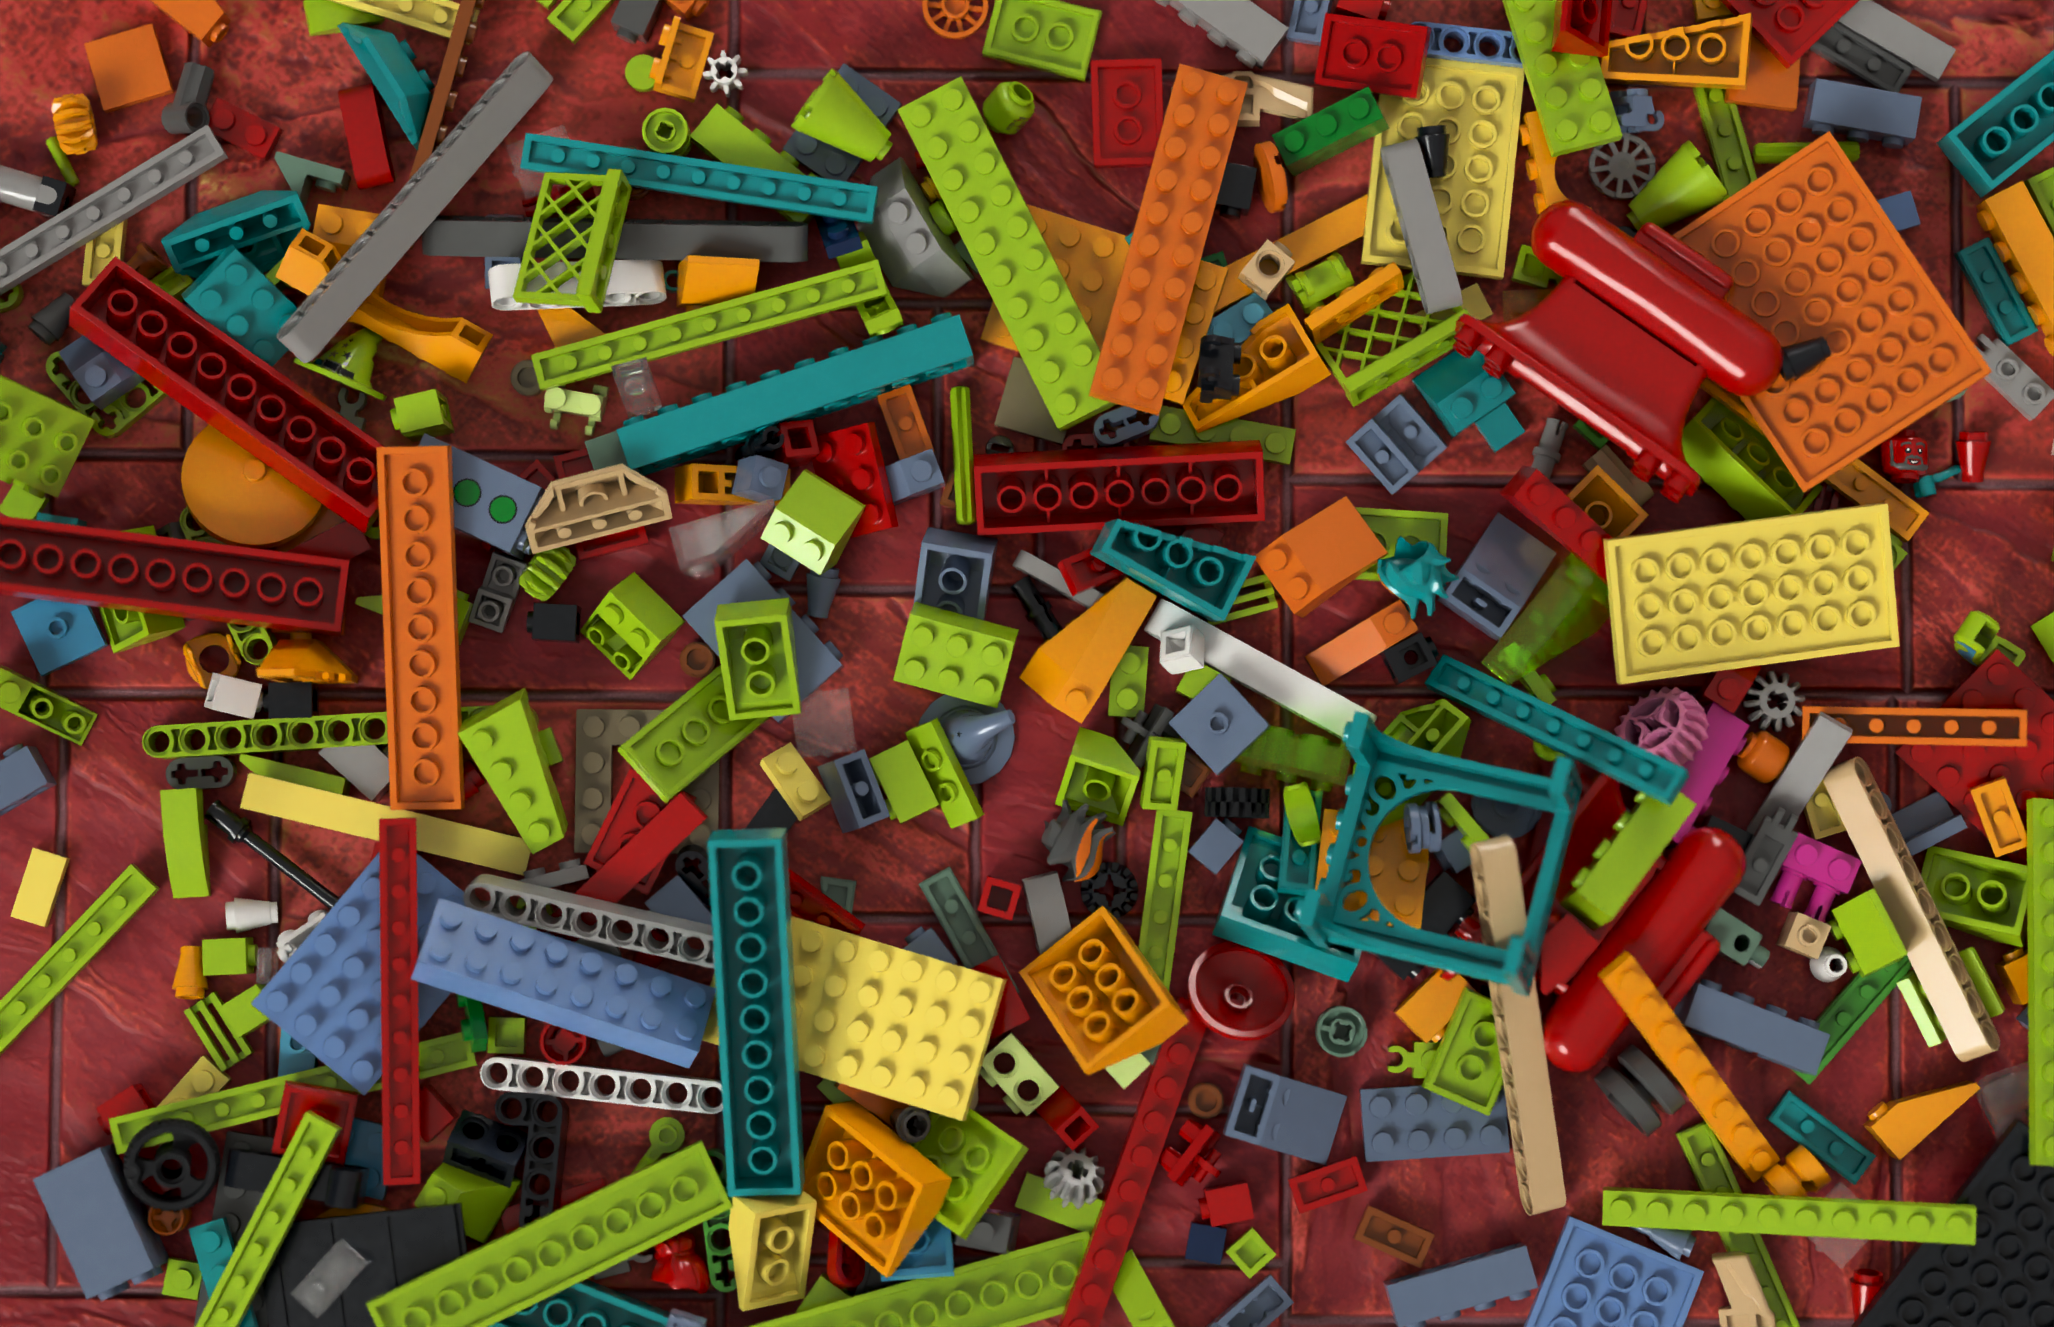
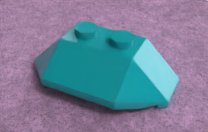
(393, 75)
(255, 224)

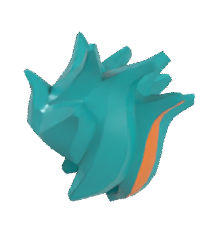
(1415, 574)

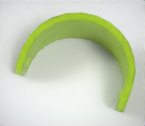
(1302, 814)

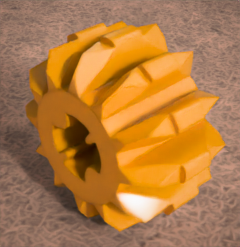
(74, 124)

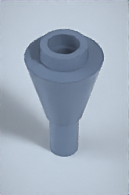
(1673, 1241)

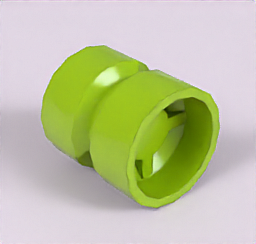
(667, 132)

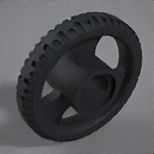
(192, 1188)

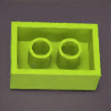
(955, 654)

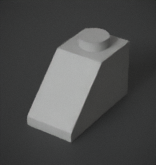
(363, 766)

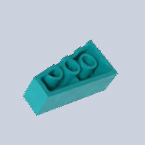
(1182, 569)

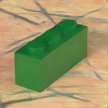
(1330, 131)

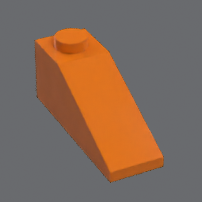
(1361, 643)

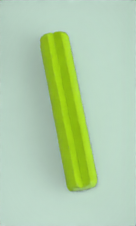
(1781, 151)

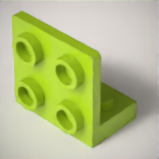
(1922, 1009)

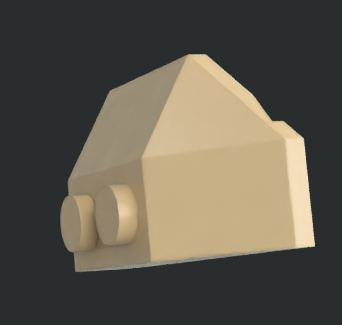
(595, 507)

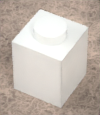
(234, 696)

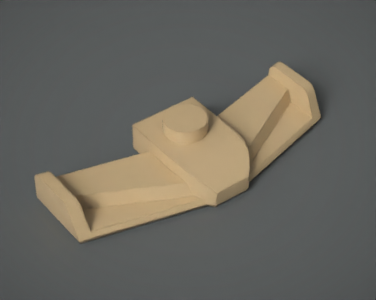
(1272, 97)
(1743, 1292)

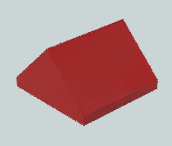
(1582, 27)

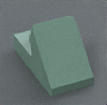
(302, 172)

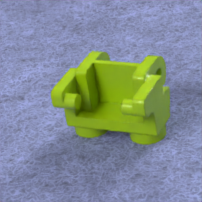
(1320, 282)

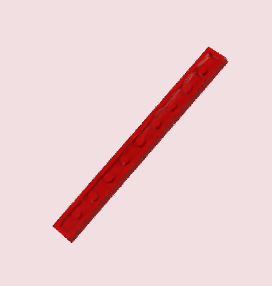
(399, 1001)
(1133, 1173)

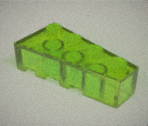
(1299, 757)

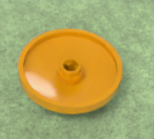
(240, 496)

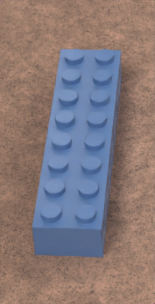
(564, 983)

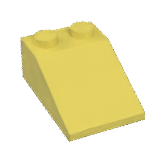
(771, 1247)

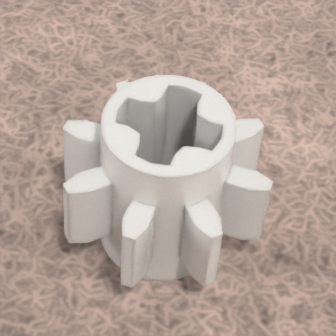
(725, 83)

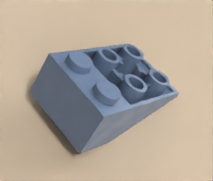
(1497, 577)
(1284, 1114)

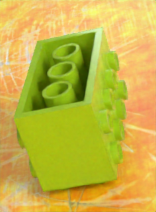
(38, 439)

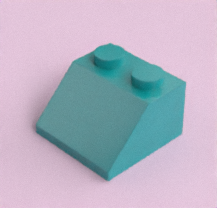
(1461, 391)

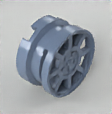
(1422, 827)

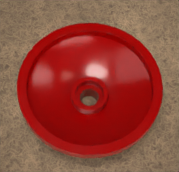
(1248, 976)

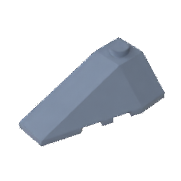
(98, 372)

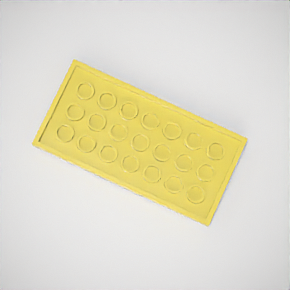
(1751, 593)
(887, 1018)

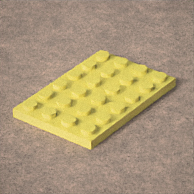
(1475, 196)

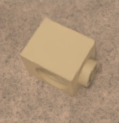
(1256, 279)
(1803, 935)

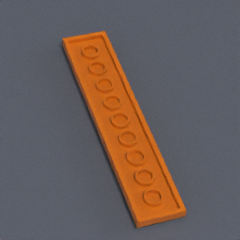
(1168, 240)
(420, 627)

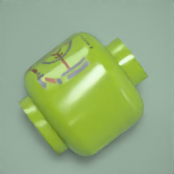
(1008, 107)

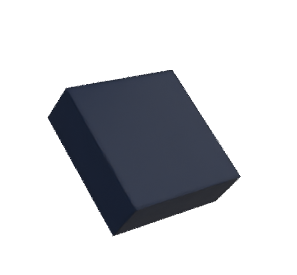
(1205, 1243)

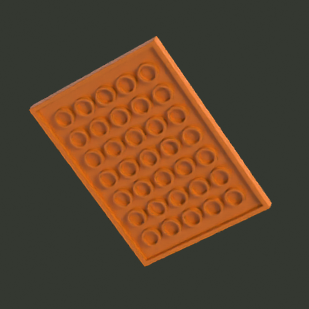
(1825, 261)

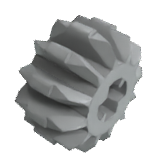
(1787, 705)
(1078, 1165)

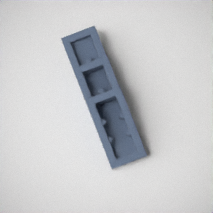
(1256, 1307)

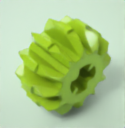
(547, 572)

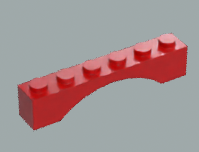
(1558, 516)

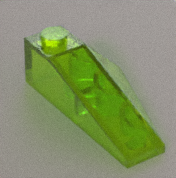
(1559, 615)

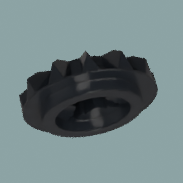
(1122, 878)

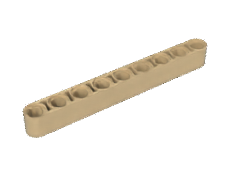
(1911, 909)

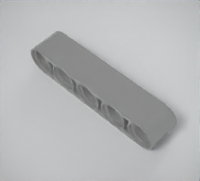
(1421, 226)

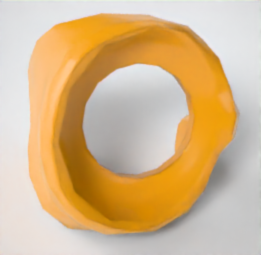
(195, 646)

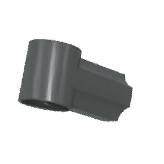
(189, 108)

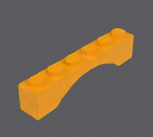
(444, 342)

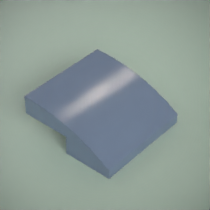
(1397, 444)

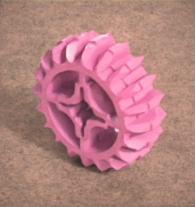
(1666, 725)

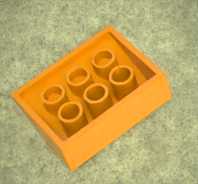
(1102, 994)
(871, 1185)

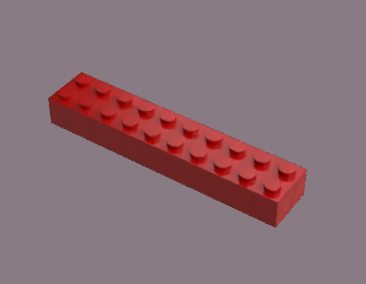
(231, 390)
(172, 576)

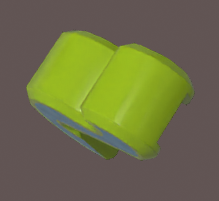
(1978, 638)

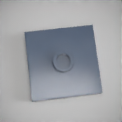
(1219, 724)

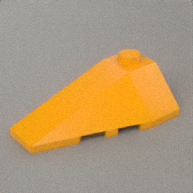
(1273, 366)
(1083, 656)
(305, 661)

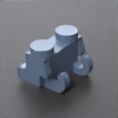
(1633, 110)

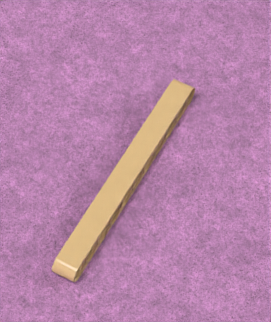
(1519, 1032)

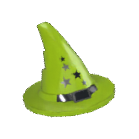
(350, 362)

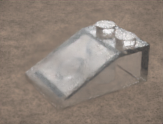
(715, 539)

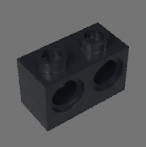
(486, 1148)

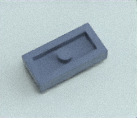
(1308, 21)

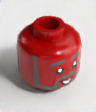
(1904, 457)

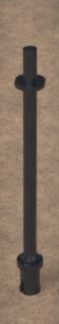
(240, 831)

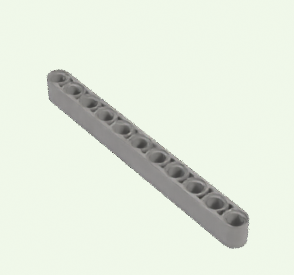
(414, 207)

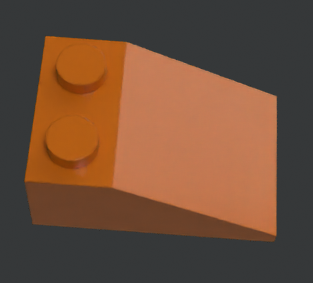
(1320, 556)

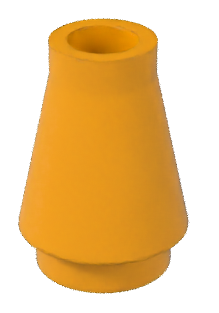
(189, 977)

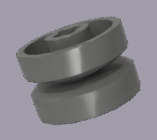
(1642, 1087)

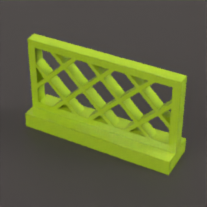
(601, 247)
(1399, 361)

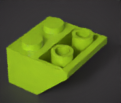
(631, 625)

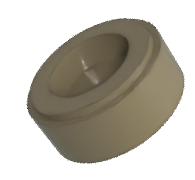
(524, 379)

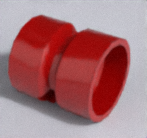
(563, 1045)

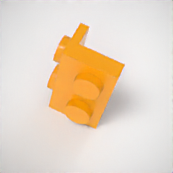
(682, 60)

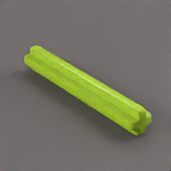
(963, 455)

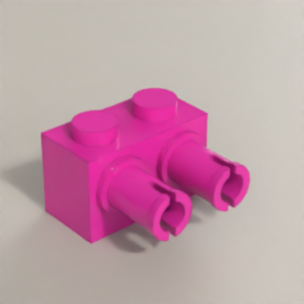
(1821, 864)

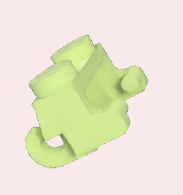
(576, 404)

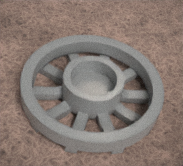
(1622, 167)

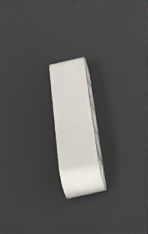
(629, 285)

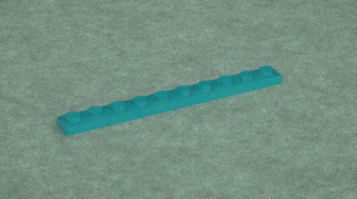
(704, 178)

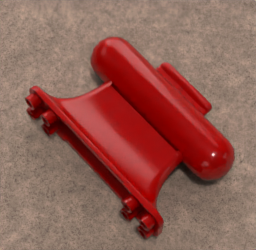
(1627, 337)
(1657, 925)

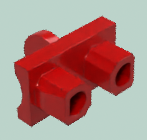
(1201, 1141)

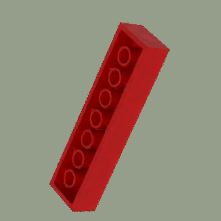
(1124, 483)

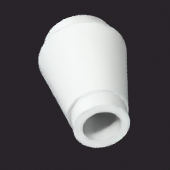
(250, 914)
(1821, 969)

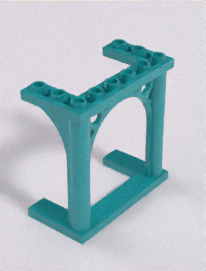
(1379, 756)

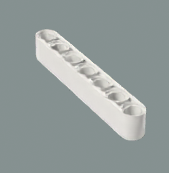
(1261, 672)
(588, 1088)

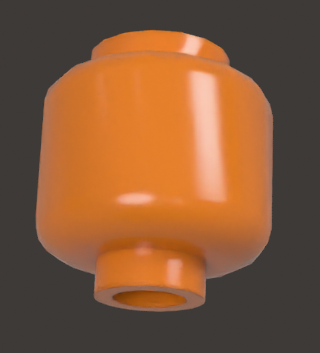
(1763, 756)

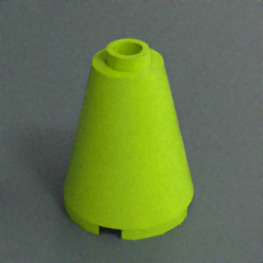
(843, 120)
(1677, 190)

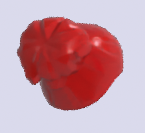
(680, 1264)

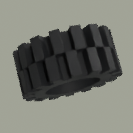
(1237, 802)

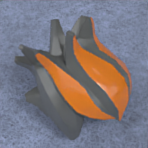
(1076, 841)

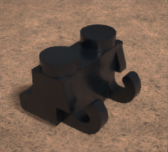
(1216, 368)

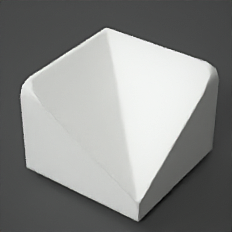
(1182, 649)

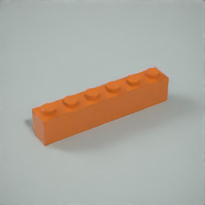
(1926, 725)

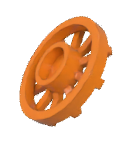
(955, 11)

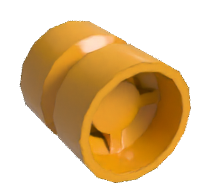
(1798, 1175)

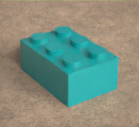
(242, 304)

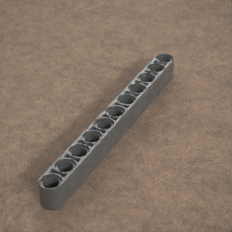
(638, 240)

